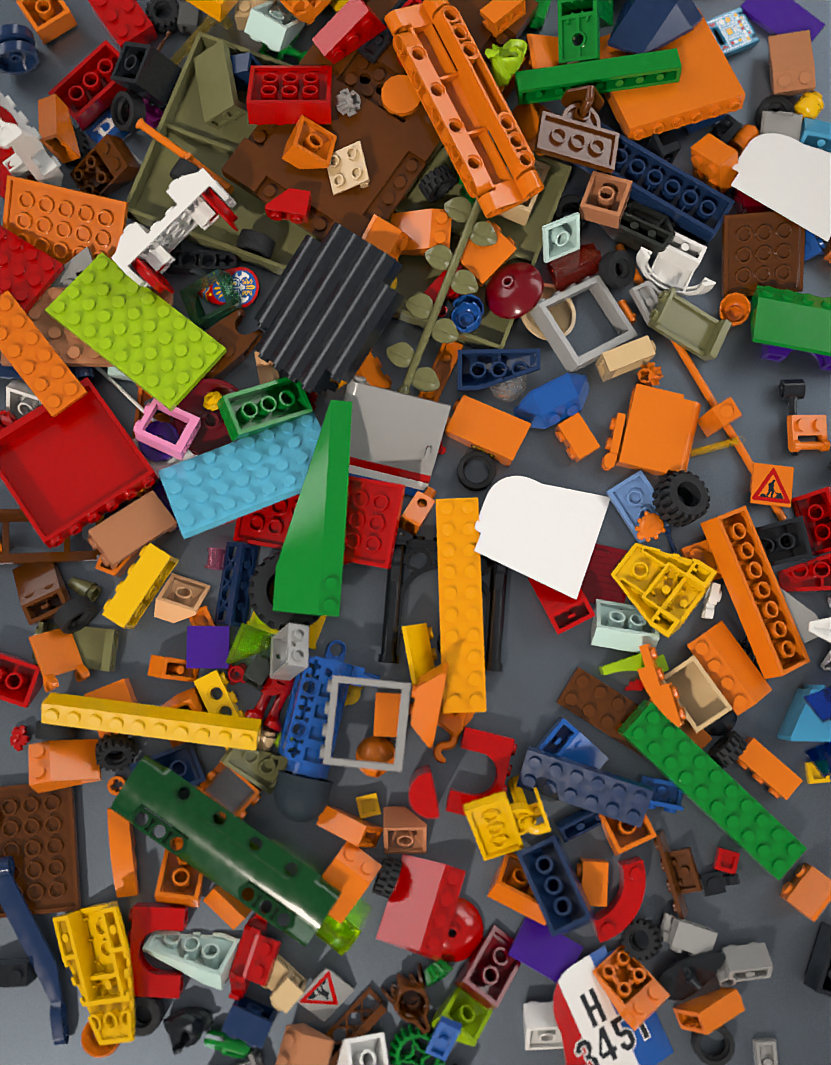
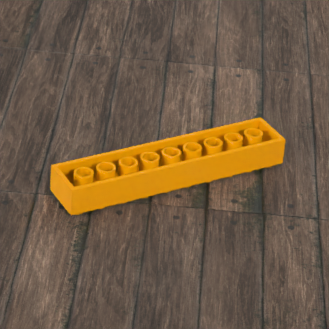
(460, 605)

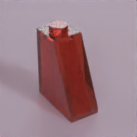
(574, 266)

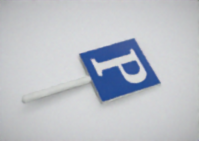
(106, 126)

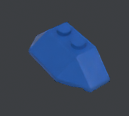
(554, 401)

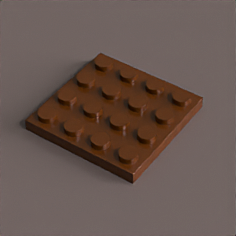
(761, 252)

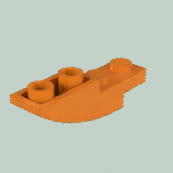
(662, 695)

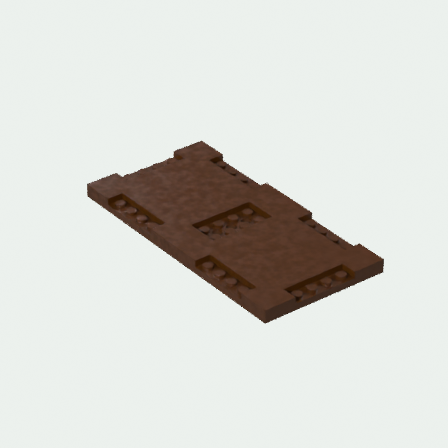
(392, 145)

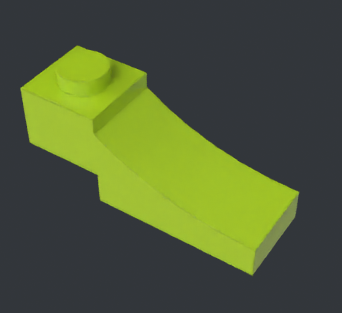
(631, 663)

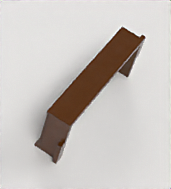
(6, 557)

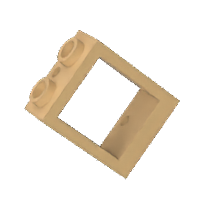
(625, 358)

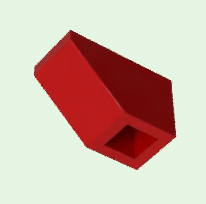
(291, 206)

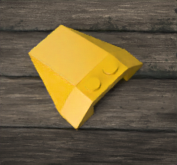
(663, 585)

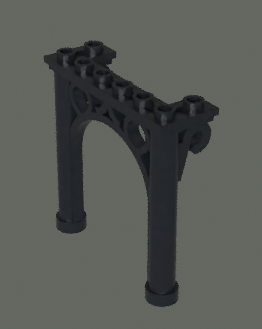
(396, 589)

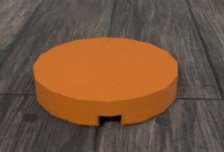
(399, 96)

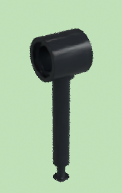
(792, 391)

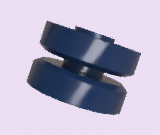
(17, 49)

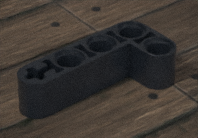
(200, 258)

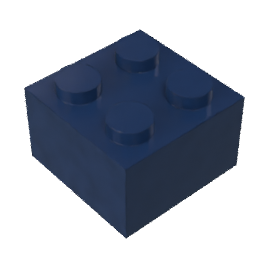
(249, 1021)

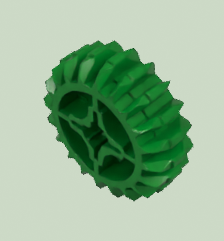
(409, 1055)

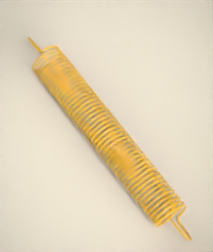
(718, 445)

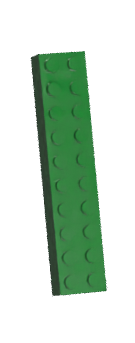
(712, 789)

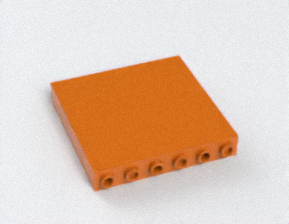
(703, 92)

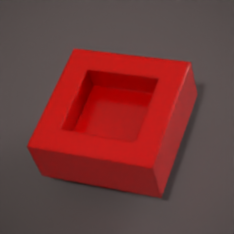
(726, 860)

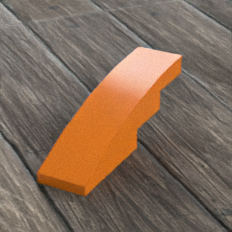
(123, 855)

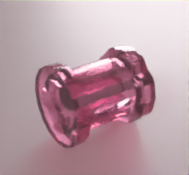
(214, 559)

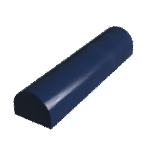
(577, 824)

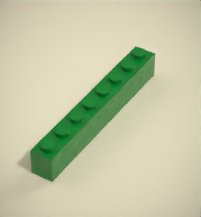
(604, 74)

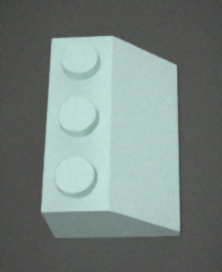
(621, 628)

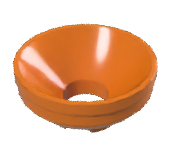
(91, 1045)

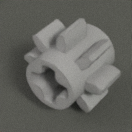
(348, 102)

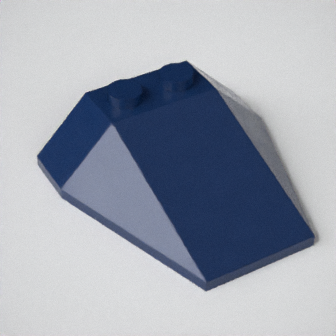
(652, 24)

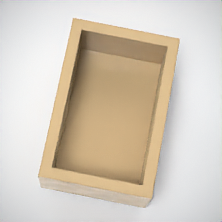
(697, 693)

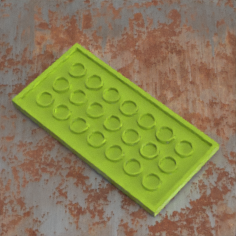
(136, 331)

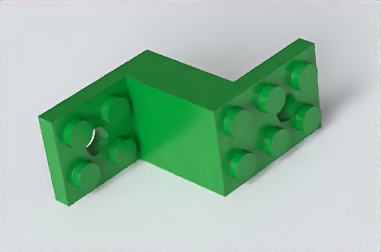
(582, 18)

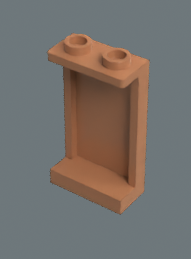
(131, 529)

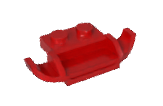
(253, 957)

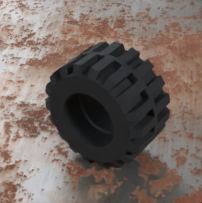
(691, 491)

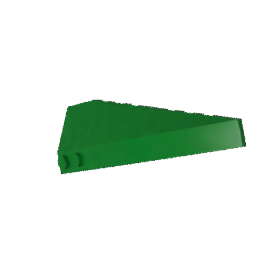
(313, 551)

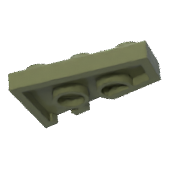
(256, 766)

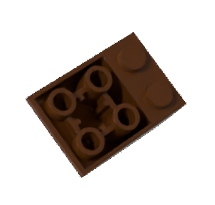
(106, 167)
(40, 591)

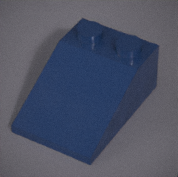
(182, 761)

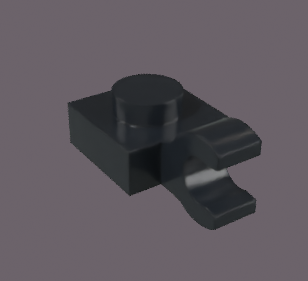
(714, 882)

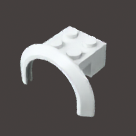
(675, 266)

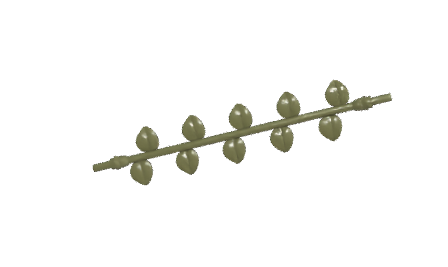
(421, 304)

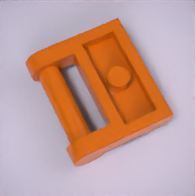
(807, 426)

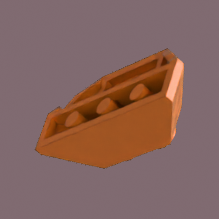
(427, 703)

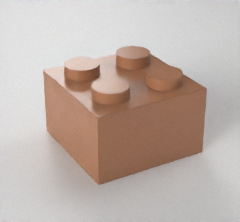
(605, 199)

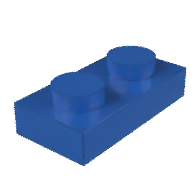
(443, 1038)

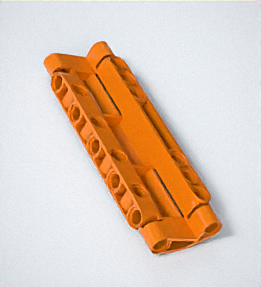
(464, 105)

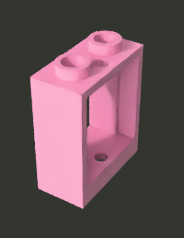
(186, 438)

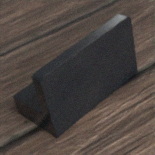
(666, 152)

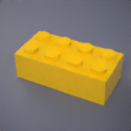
(140, 586)

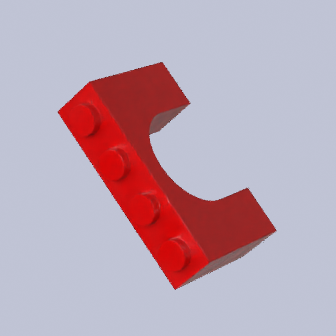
(495, 746)
(145, 919)

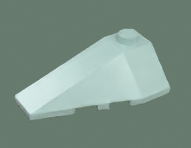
(196, 955)

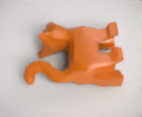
(453, 724)

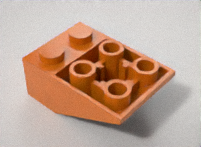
(630, 987)

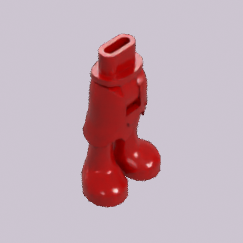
(272, 687)

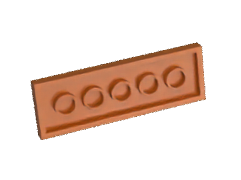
(36, 359)

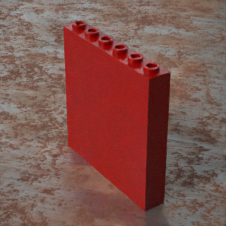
(71, 466)

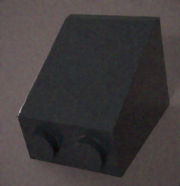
(146, 72)

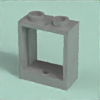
(292, 647)

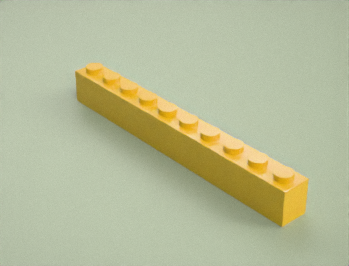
(151, 721)

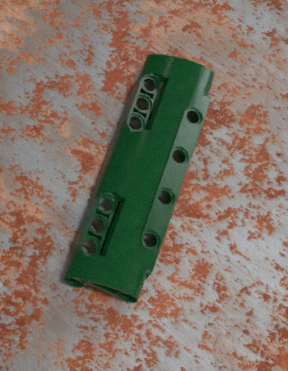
(224, 849)

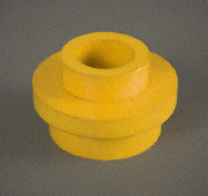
(211, 400)

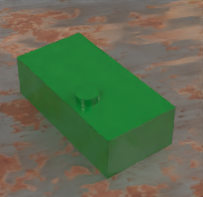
(263, 407)

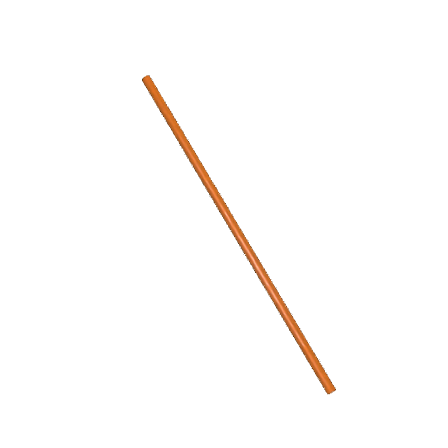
(710, 398)

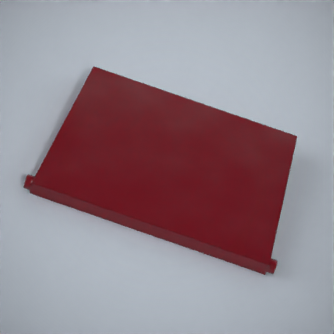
(598, 579)

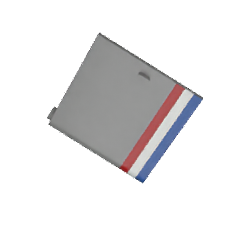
(393, 434)

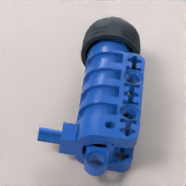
(303, 789)

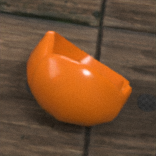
(735, 308)

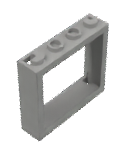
(558, 340)
(328, 728)

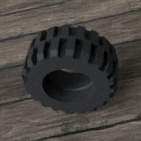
(261, 602)

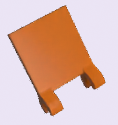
(57, 655)

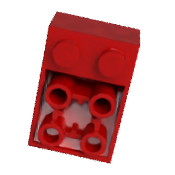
(562, 609)

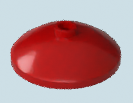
(468, 934)

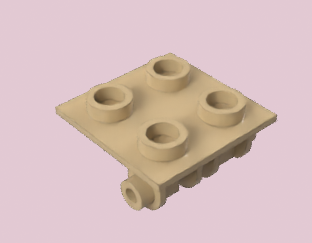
(348, 168)

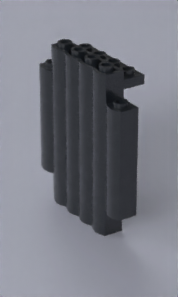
(328, 309)

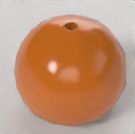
(377, 750)

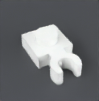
(711, 598)

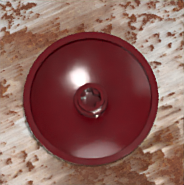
(213, 429)

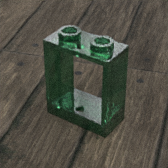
(194, 306)

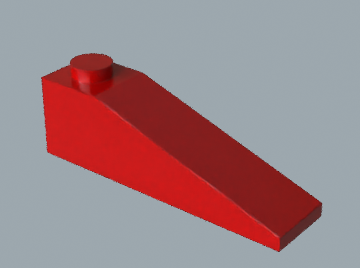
(807, 576)

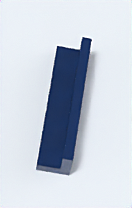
(238, 601)

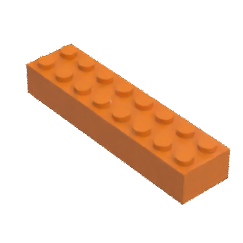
(755, 593)

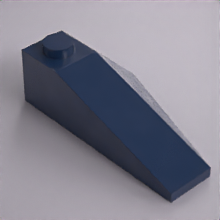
(489, 367)

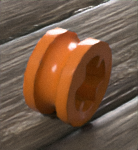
(112, 781)

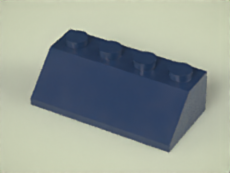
(556, 886)

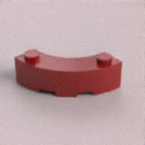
(626, 902)

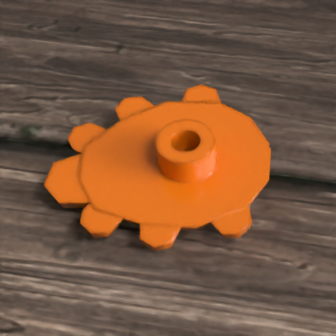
(649, 526)

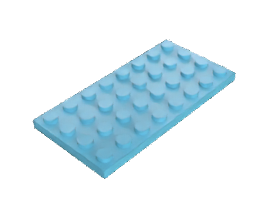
(241, 476)

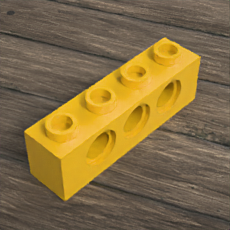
(205, 687)

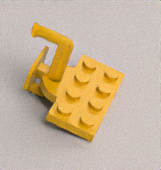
(500, 824)

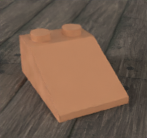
(791, 63)

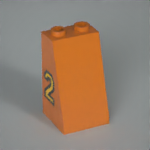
(486, 429)

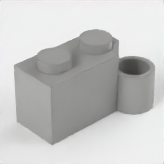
(744, 964)

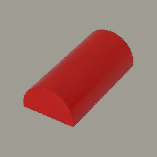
(422, 793)

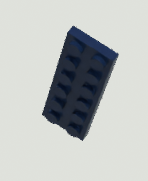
(585, 786)

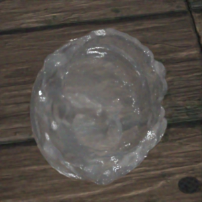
(510, 390)

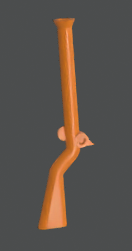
(181, 153)

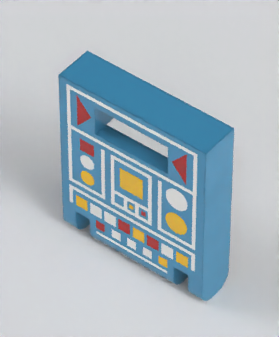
(734, 31)

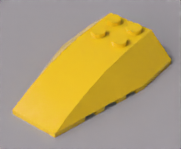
(101, 967)

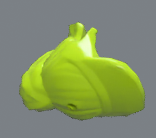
(506, 60)

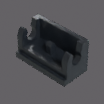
(726, 131)

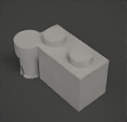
(686, 935)

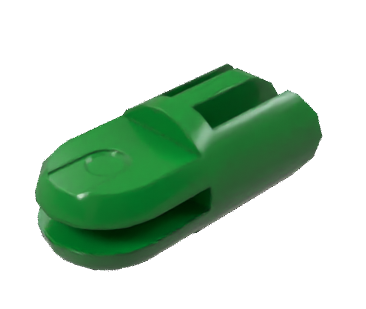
(228, 1046)

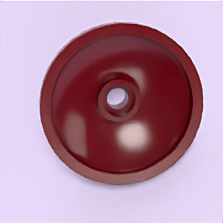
(517, 297)

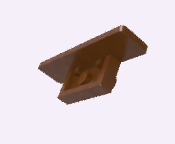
(680, 871)

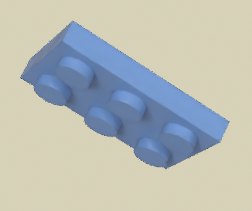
(632, 499)

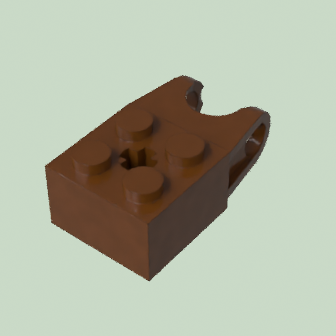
(236, 344)

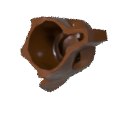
(411, 999)

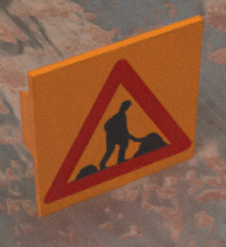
(771, 485)

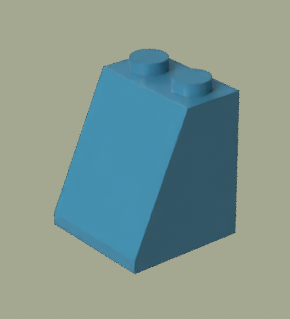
(800, 720)

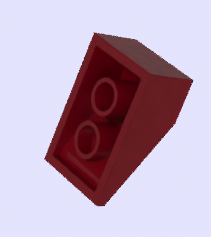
(489, 969)

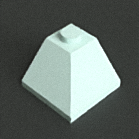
(561, 237)

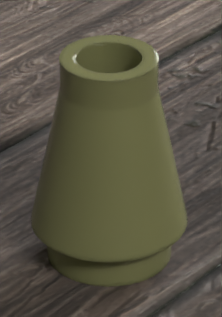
(85, 588)

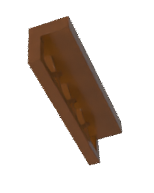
(362, 1027)

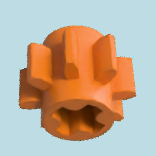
(650, 374)

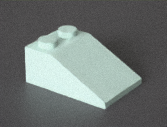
(273, 25)

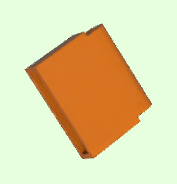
(658, 431)

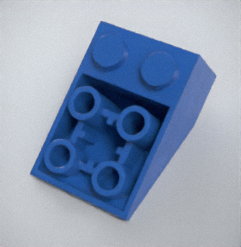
(571, 744)

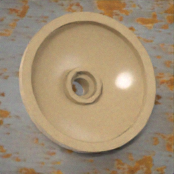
(563, 314)

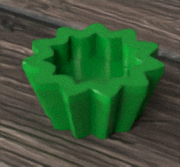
(437, 972)

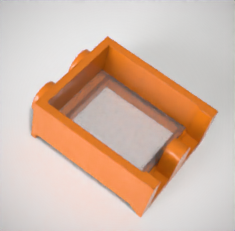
(230, 790)

